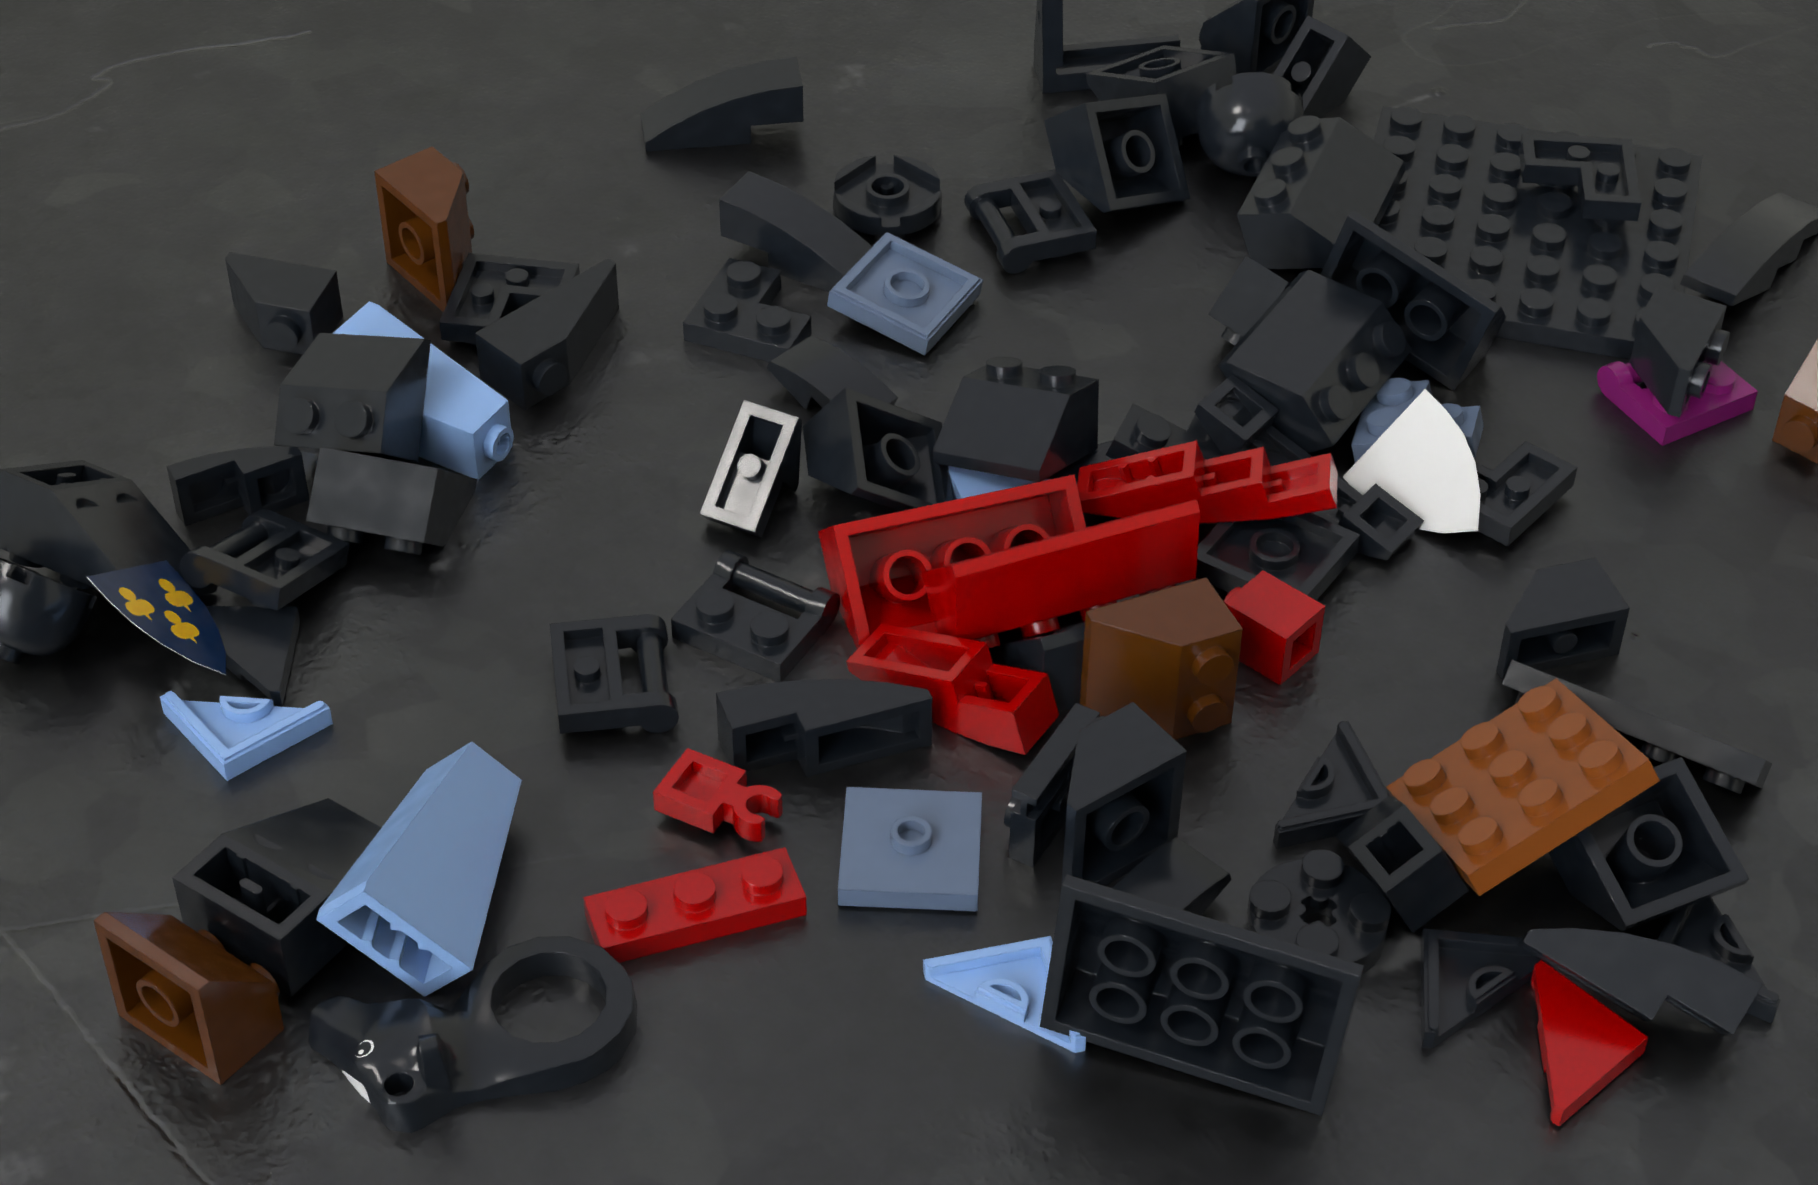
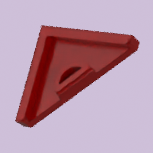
(1579, 1042)

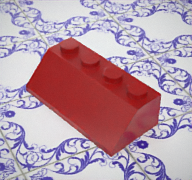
(881, 558)
(1064, 574)

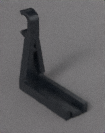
(1065, 66)

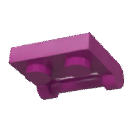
(1723, 399)

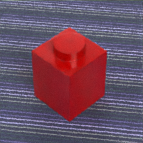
(1278, 626)

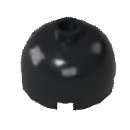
(1245, 120)
(38, 612)

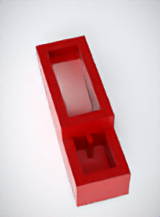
(969, 692)

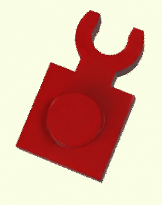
(712, 791)

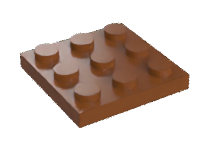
(1522, 784)

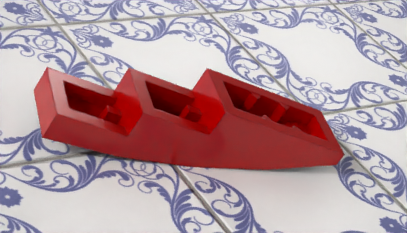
(1225, 487)

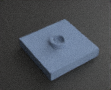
(905, 293)
(910, 849)

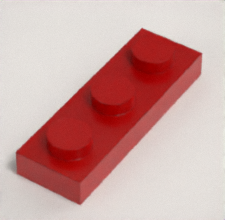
(696, 905)

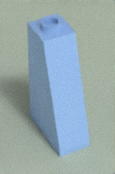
(463, 418)
(430, 873)

